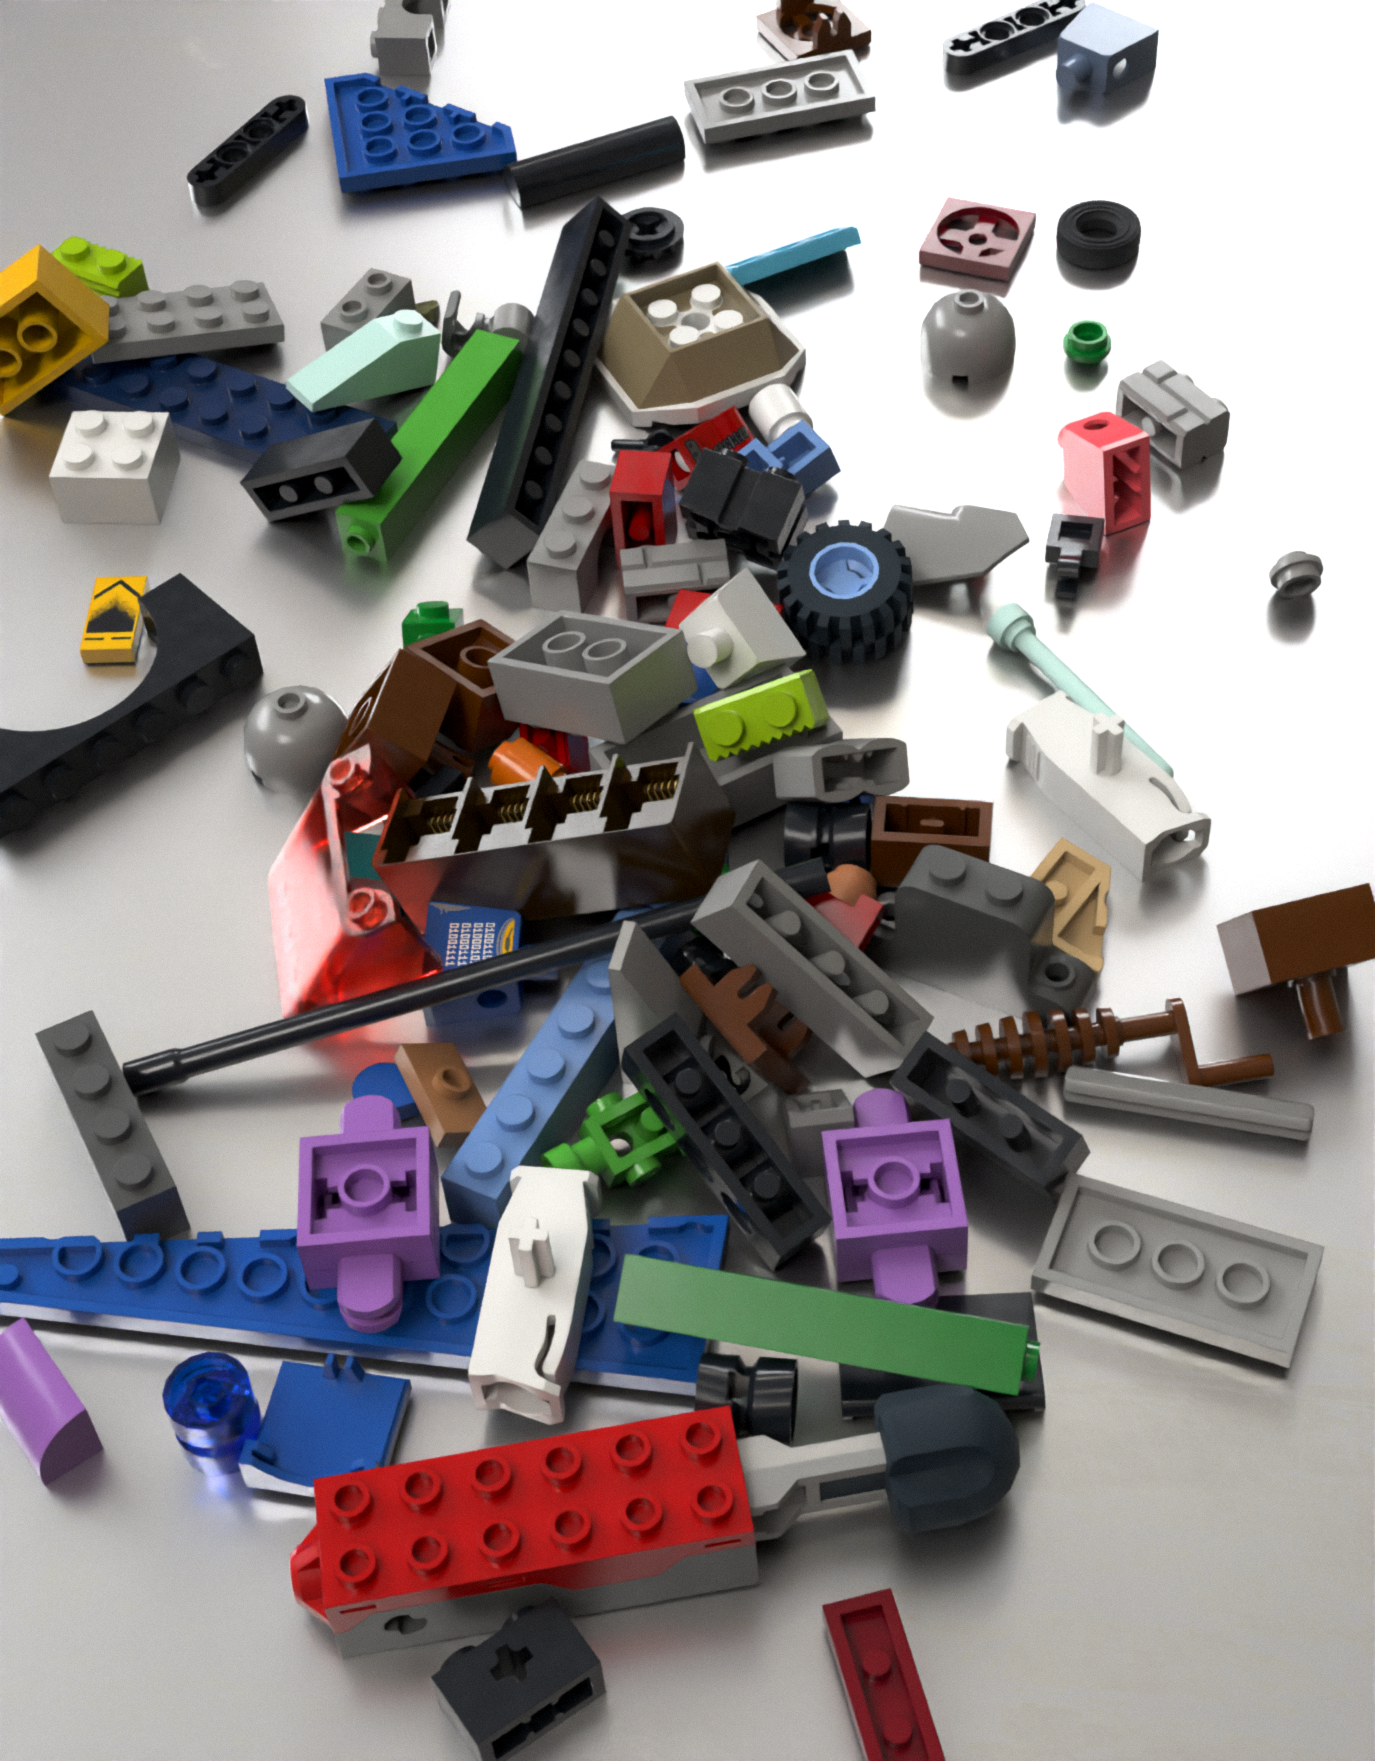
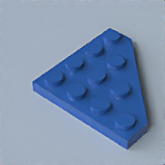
(403, 139)

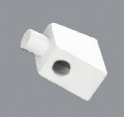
(738, 633)

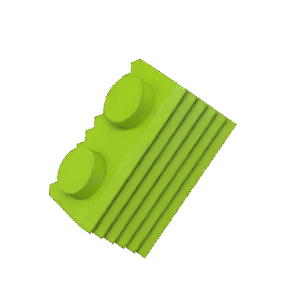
(102, 270)
(761, 715)

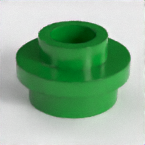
(1087, 341)

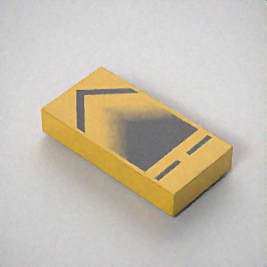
(114, 620)

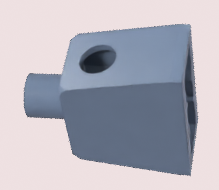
(1105, 50)

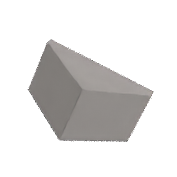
(804, 1120)

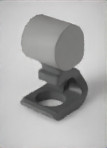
(509, 320)

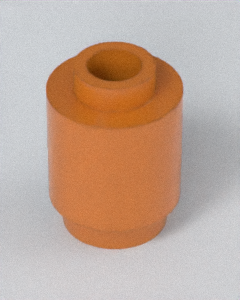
(520, 763)

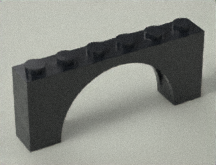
(196, 663)

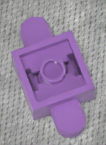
(894, 1200)
(369, 1211)

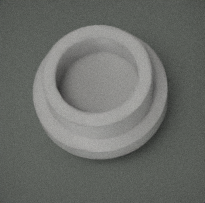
(1296, 574)

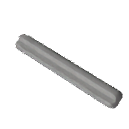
(1189, 1102)

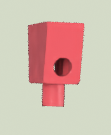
(1108, 469)

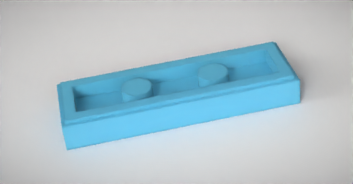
(794, 254)

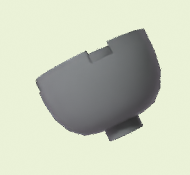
(968, 337)
(293, 738)

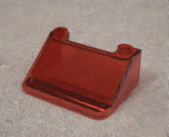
(325, 935)

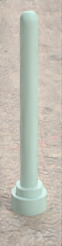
(1015, 630)

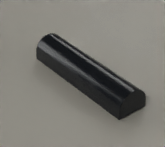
(595, 161)

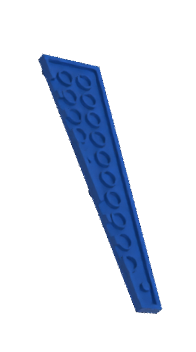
(260, 1296)

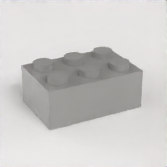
(593, 676)

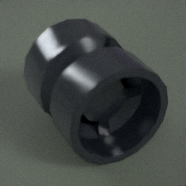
(833, 835)
(770, 1392)

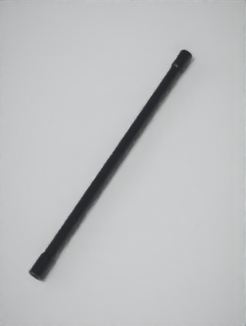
(180, 1064)

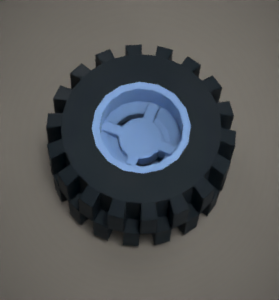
(846, 591)

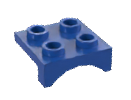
(324, 1425)

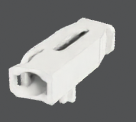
(1106, 784)
(536, 1293)

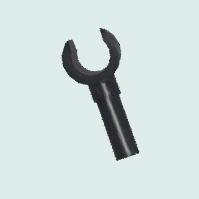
(651, 443)

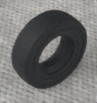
(1098, 216)

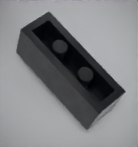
(322, 470)
(990, 1116)

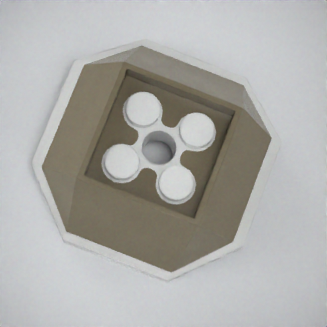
(692, 348)

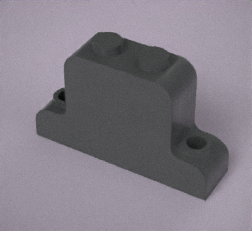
(979, 936)

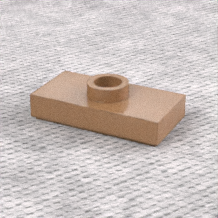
(441, 1090)

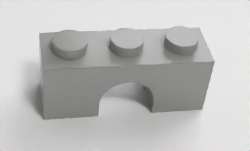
(407, 36)
(566, 553)

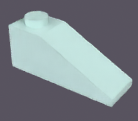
(374, 361)

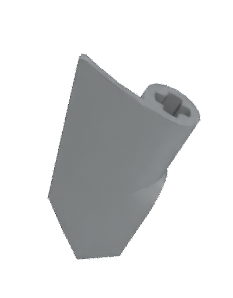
(955, 543)

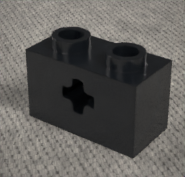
(503, 1716)

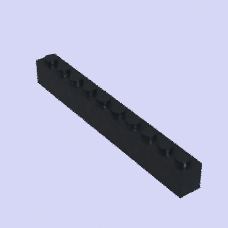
(550, 385)

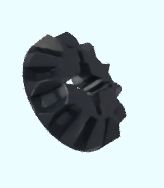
(661, 232)

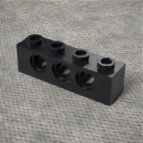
(724, 1141)

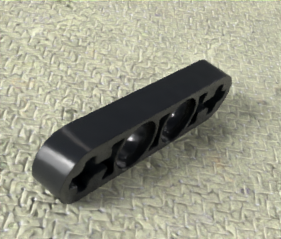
(1008, 35)
(217, 174)

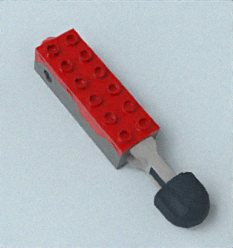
(622, 1514)

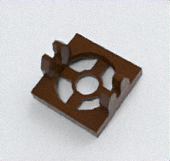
(828, 36)
(752, 1023)

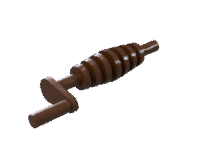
(1109, 1034)

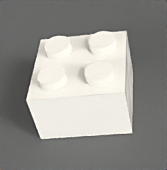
(115, 467)

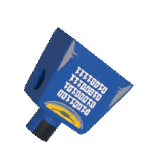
(468, 935)

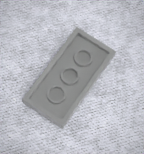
(779, 96)
(189, 321)
(1178, 1269)

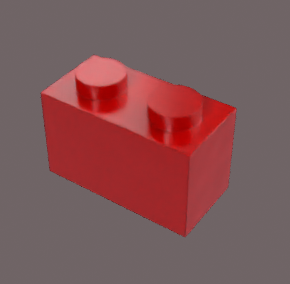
(643, 501)

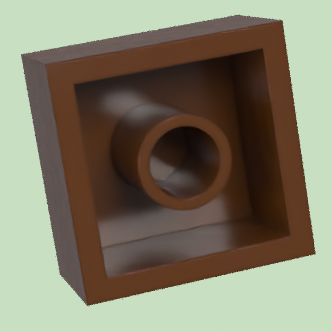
(402, 719)
(1302, 947)

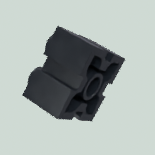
(745, 507)

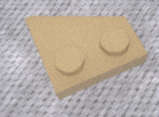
(1080, 895)

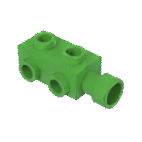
(611, 1120)

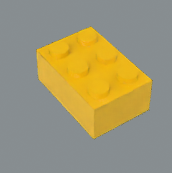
(45, 324)

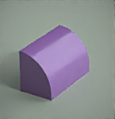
(42, 1406)

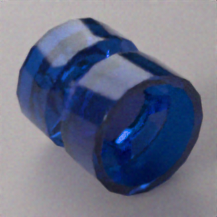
(212, 1411)

